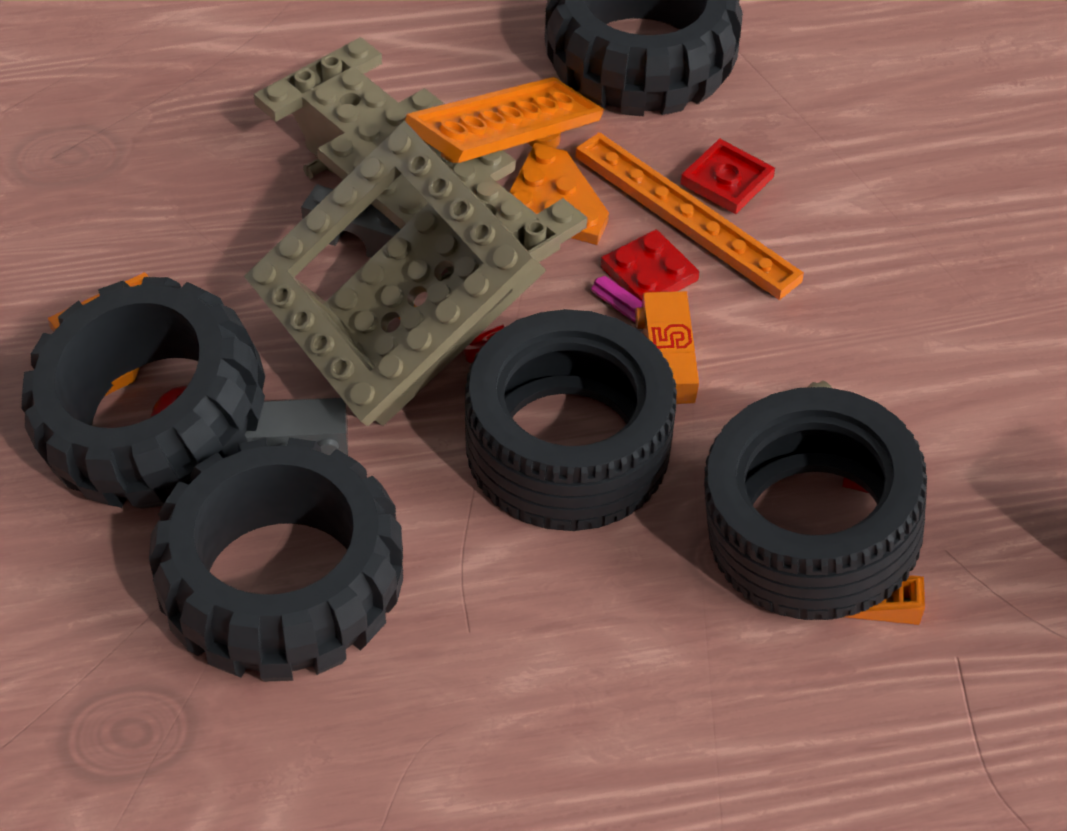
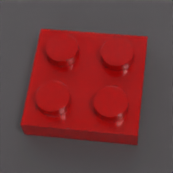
(727, 176)
(649, 266)

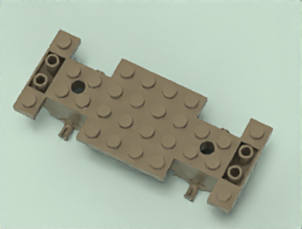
(351, 116)

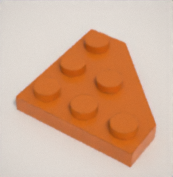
(553, 175)

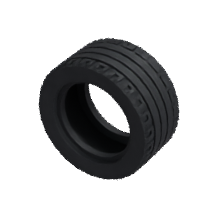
(577, 356)
(827, 434)

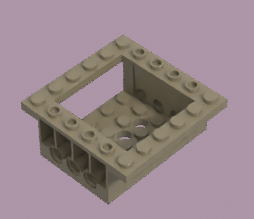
(348, 333)

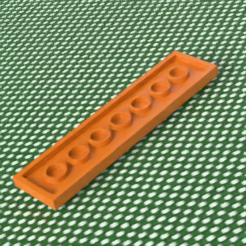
(503, 119)

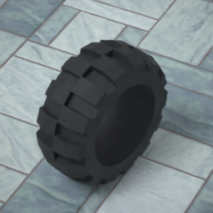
(643, 70)
(118, 335)
(264, 489)

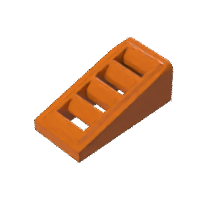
(899, 611)

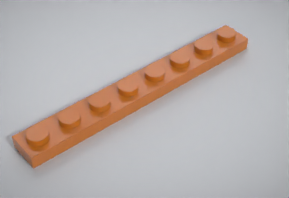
(690, 216)

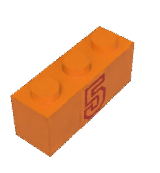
(668, 325)

